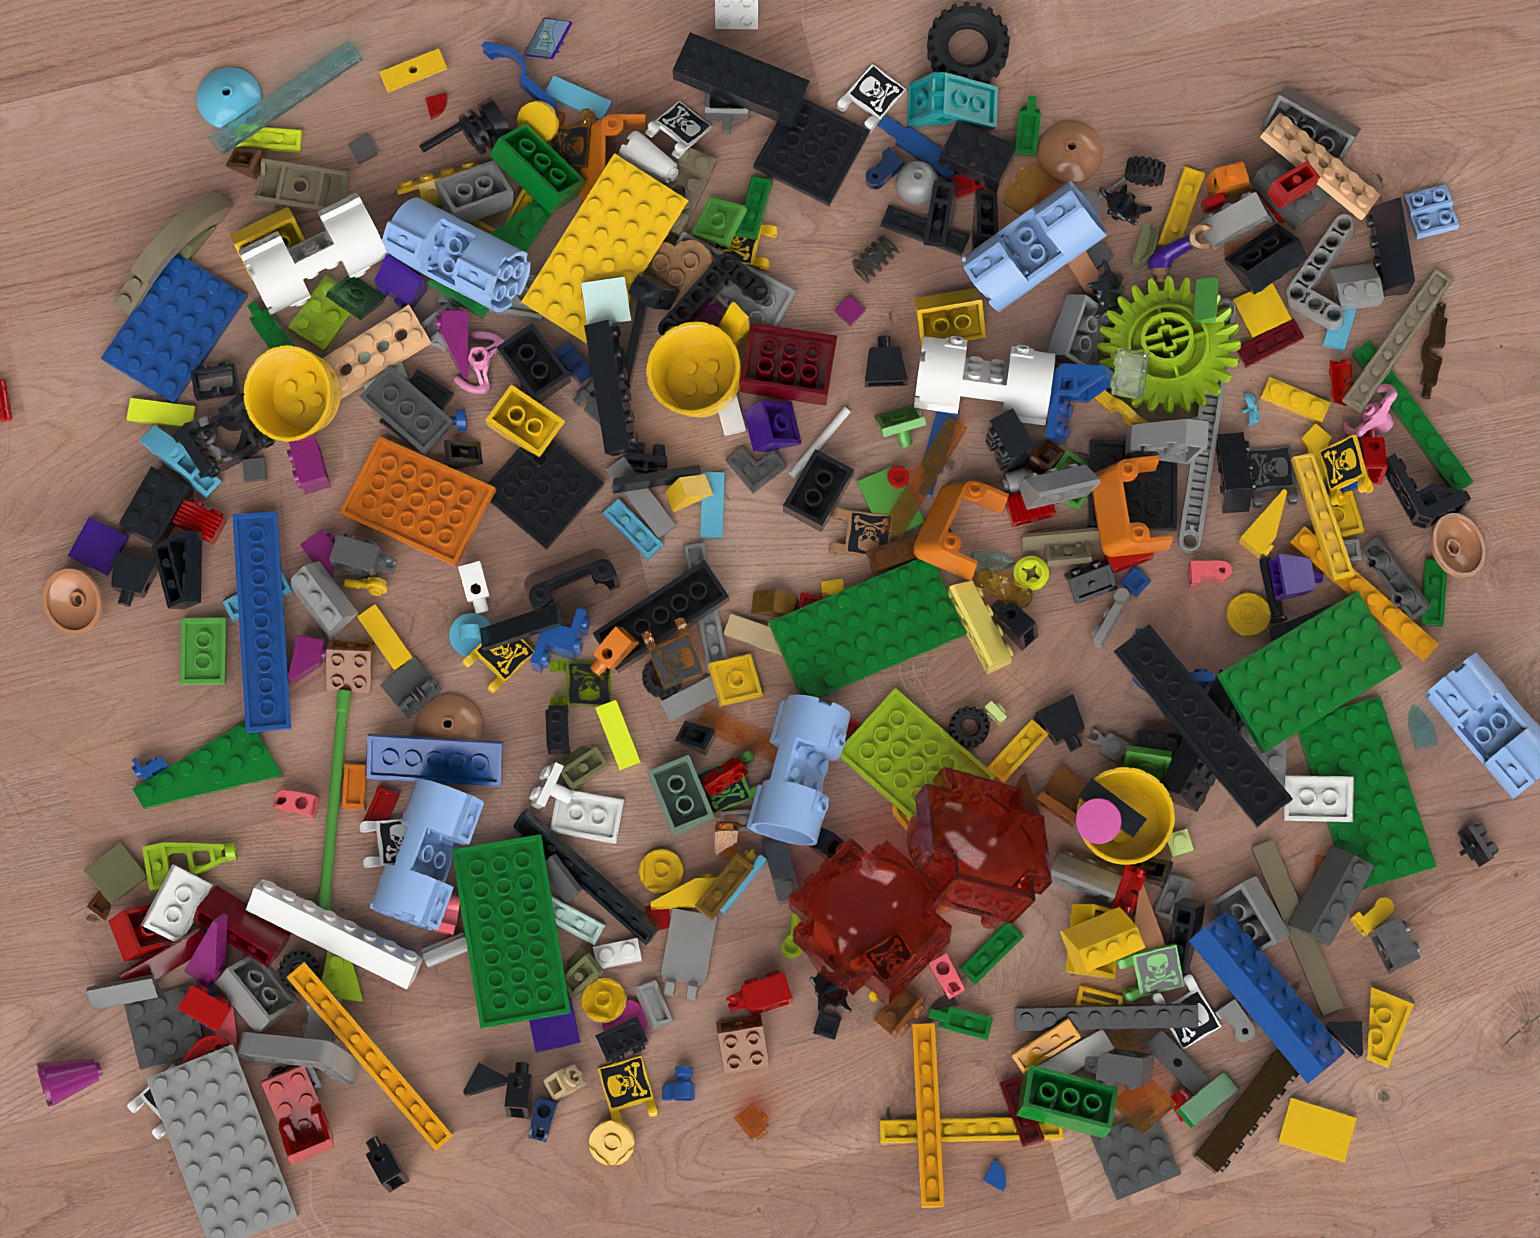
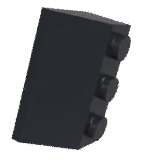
(1266, 258)

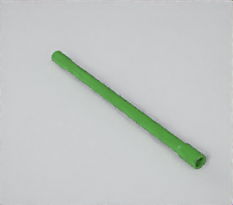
(342, 710)

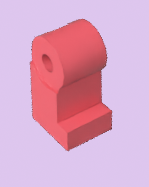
(1207, 571)
(296, 803)
(451, 916)
(946, 976)

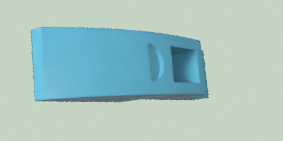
(177, 459)

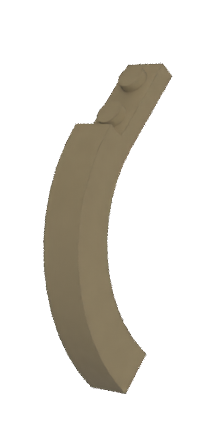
(168, 242)

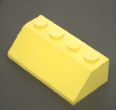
(980, 627)

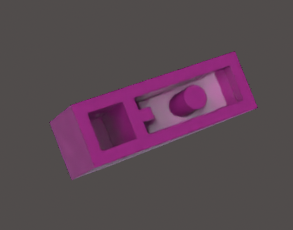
(454, 333)
(211, 953)

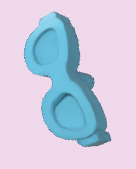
(1254, 415)

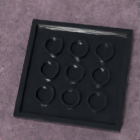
(813, 153)
(543, 491)
(1149, 497)

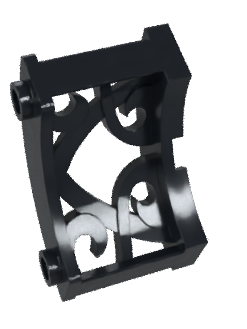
(194, 432)

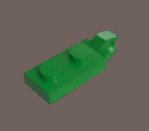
(1028, 128)
(268, 327)
(962, 1022)

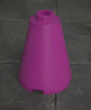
(66, 1078)

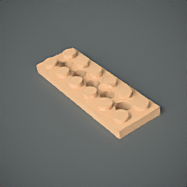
(1334, 176)
(368, 343)

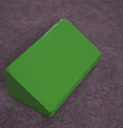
(1206, 300)

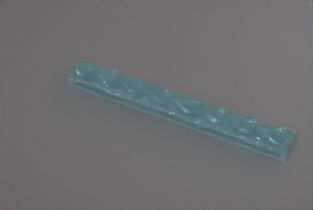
(285, 98)

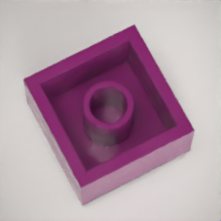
(309, 465)

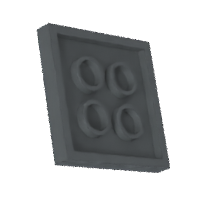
(161, 1030)
(1135, 1159)

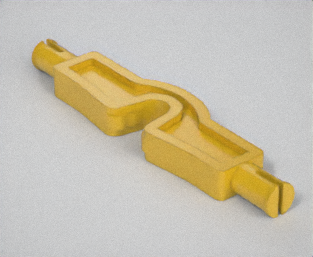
(1114, 404)

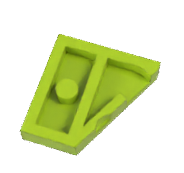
(341, 978)

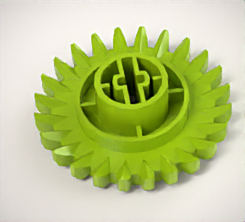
(1197, 353)

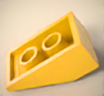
(524, 421)

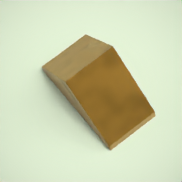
(773, 603)

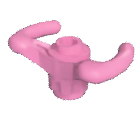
(480, 361)
(1375, 414)

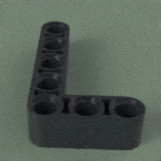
(711, 292)

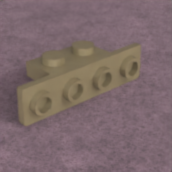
(1064, 546)

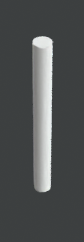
(820, 441)

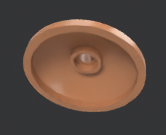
(1068, 164)
(1457, 545)
(63, 603)
(450, 707)

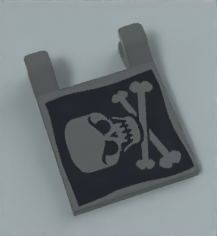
(1272, 472)

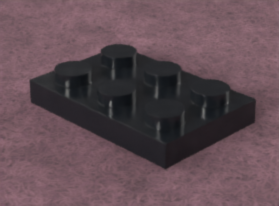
(431, 389)

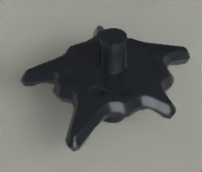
(1123, 206)
(1107, 289)
(829, 994)

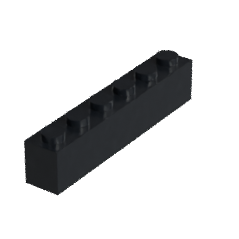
(611, 387)

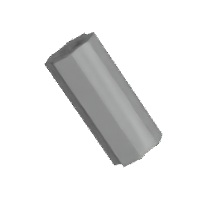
(445, 950)

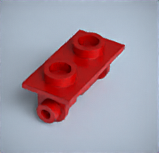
(1339, 373)
(733, 772)
(1131, 880)

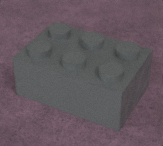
(1297, 211)

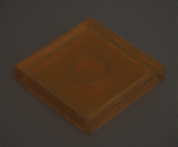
(1144, 1105)

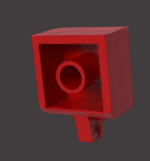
(762, 994)

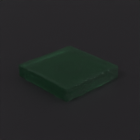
(355, 296)

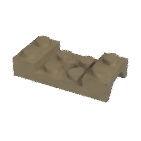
(693, 176)
(279, 182)

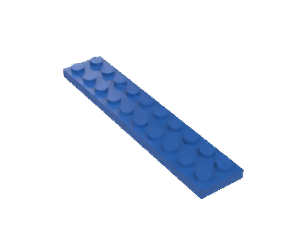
(261, 622)

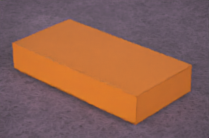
(354, 786)

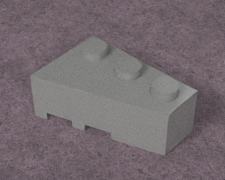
(1236, 219)

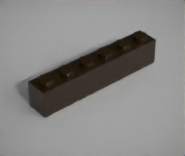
(1245, 1113)

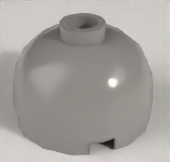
(916, 182)

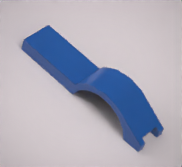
(495, 51)

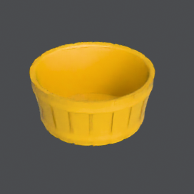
(694, 369)
(291, 393)
(1150, 800)

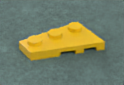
(1386, 1025)

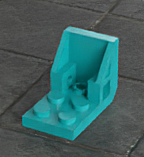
(948, 98)

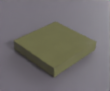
(115, 873)

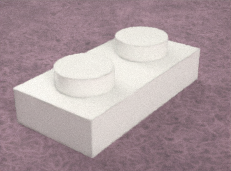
(618, 953)

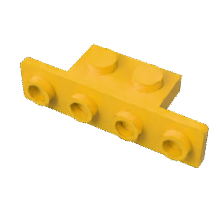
(427, 183)

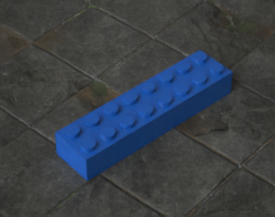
(1267, 996)

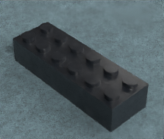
(741, 79)
(688, 596)
(1187, 776)

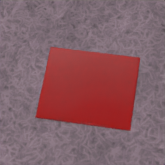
(659, 916)

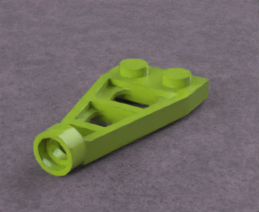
(158, 864)

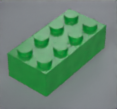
(537, 168)
(1067, 1101)

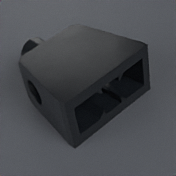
(650, 288)
(885, 365)
(132, 576)
(1015, 623)
(1062, 722)
(519, 1099)
(389, 1170)

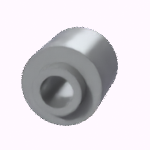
(1013, 479)

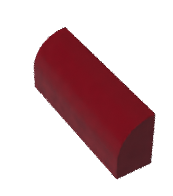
(244, 929)

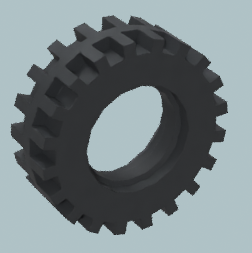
(968, 18)

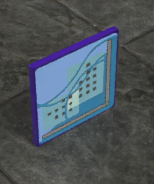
(548, 38)

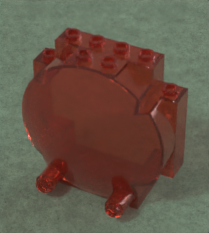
(978, 847)
(867, 920)

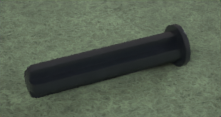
(1276, 607)

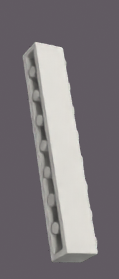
(334, 933)

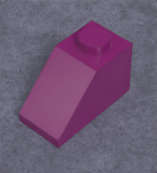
(319, 548)
(306, 657)

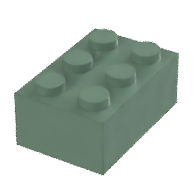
(681, 795)

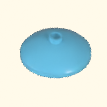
(222, 109)

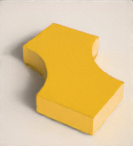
(1314, 441)

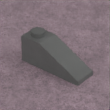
(780, 868)

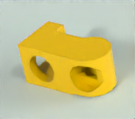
(1380, 911)

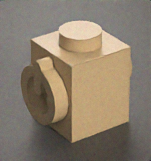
(564, 1082)

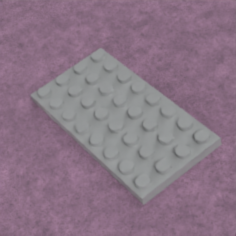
(222, 1146)

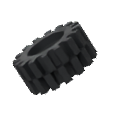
(1145, 171)
(652, 687)
(976, 715)
(292, 959)

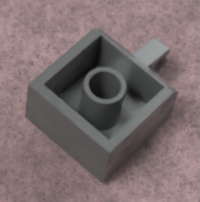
(724, 112)
(360, 557)
(1122, 1067)

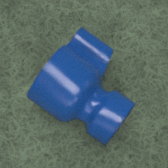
(683, 1088)

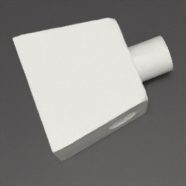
(471, 576)

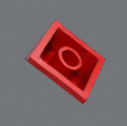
(133, 938)

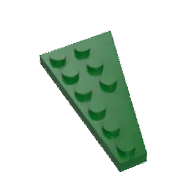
(519, 232)
(218, 766)

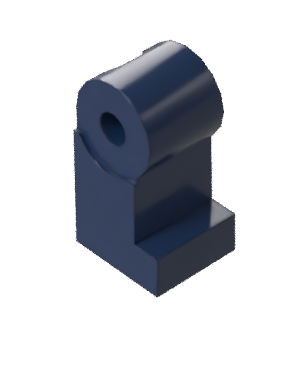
(881, 174)
(573, 362)
(542, 1119)

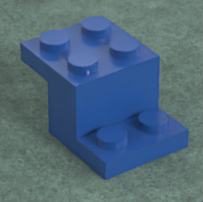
(561, 641)

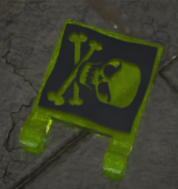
(582, 684)

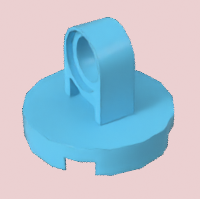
(466, 633)

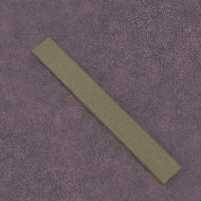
(1397, 340)
(1304, 946)

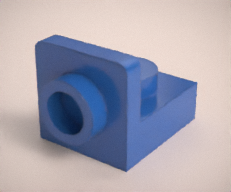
(153, 767)

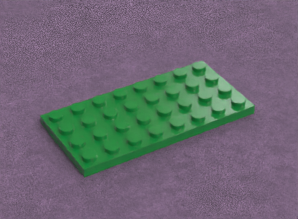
(866, 629)
(1309, 672)
(1385, 814)
(510, 931)

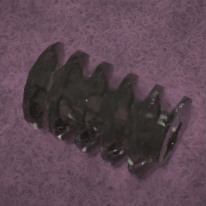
(873, 257)

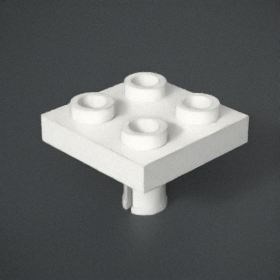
(736, 14)
(548, 786)

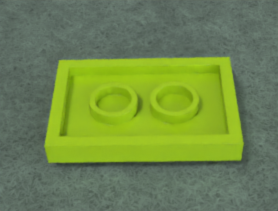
(320, 317)

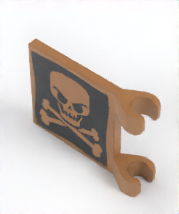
(862, 532)

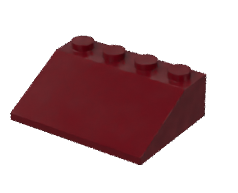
(788, 364)

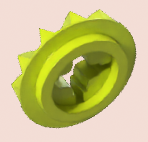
(1028, 563)

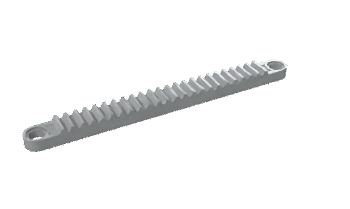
(1201, 467)

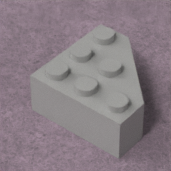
(1170, 439)

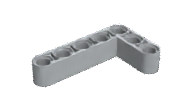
(1318, 272)
(299, 1052)

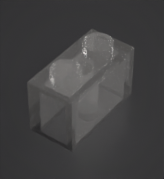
(1129, 373)

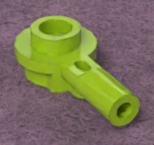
(788, 947)

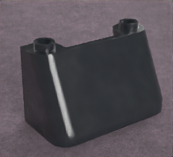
(591, 563)

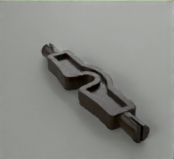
(1432, 362)

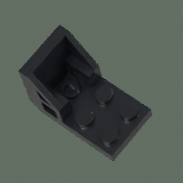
(1427, 504)

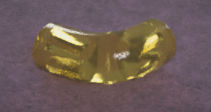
(1003, 587)

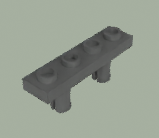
(1396, 578)

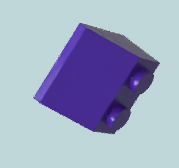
(399, 283)
(772, 426)

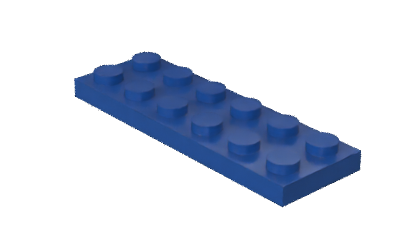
(434, 759)

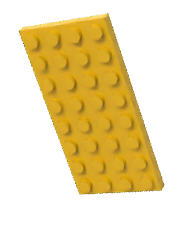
(607, 239)

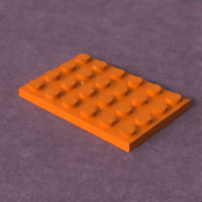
(417, 501)

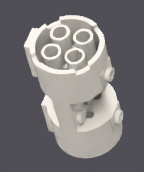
(347, 238)
(947, 375)

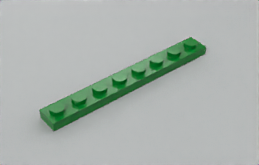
(1419, 426)

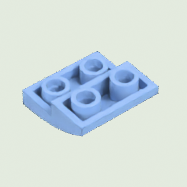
(1431, 211)

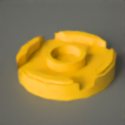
(540, 118)
(1248, 614)
(661, 871)
(604, 1000)
(611, 1142)

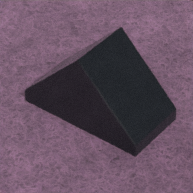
(462, 453)
(696, 737)
(1156, 871)
(1348, 1035)
(484, 1080)

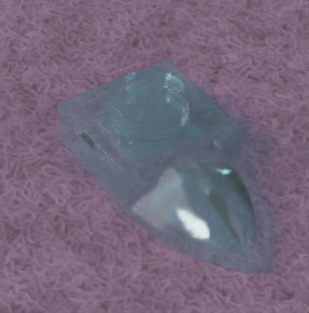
(992, 560)
(1421, 729)

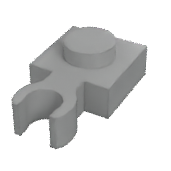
(1111, 746)

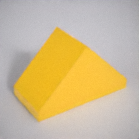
(688, 491)

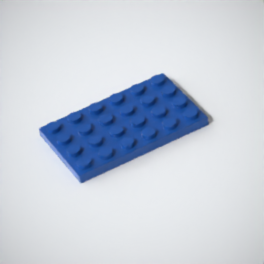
(174, 328)

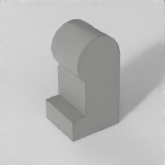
(1242, 1027)

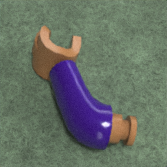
(1166, 254)

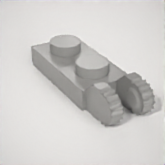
(1111, 617)

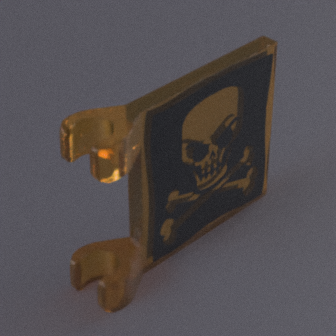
(573, 141)
(675, 658)

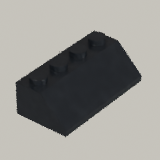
(1391, 247)

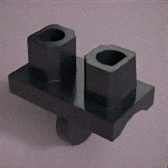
(657, 458)
(1475, 846)

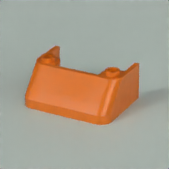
(607, 126)
(1115, 531)
(939, 545)

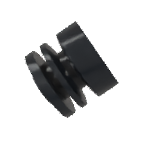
(484, 126)

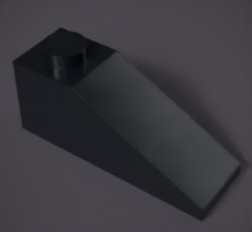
(940, 213)
(984, 217)
(1186, 923)

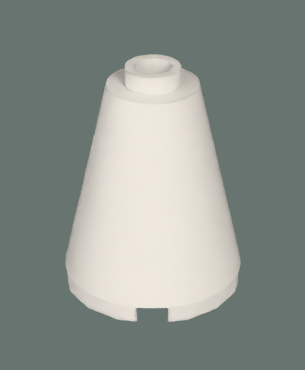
(648, 158)

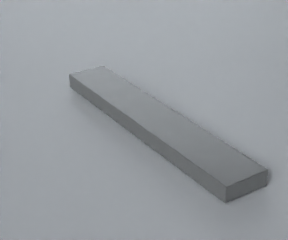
(709, 626)

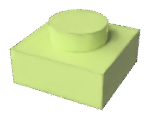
(996, 713)
(1180, 843)

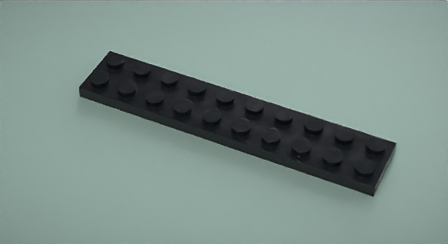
(1203, 726)

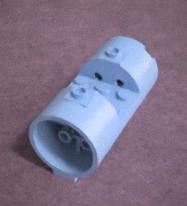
(1034, 246)
(456, 254)
(1490, 723)
(792, 801)
(436, 823)

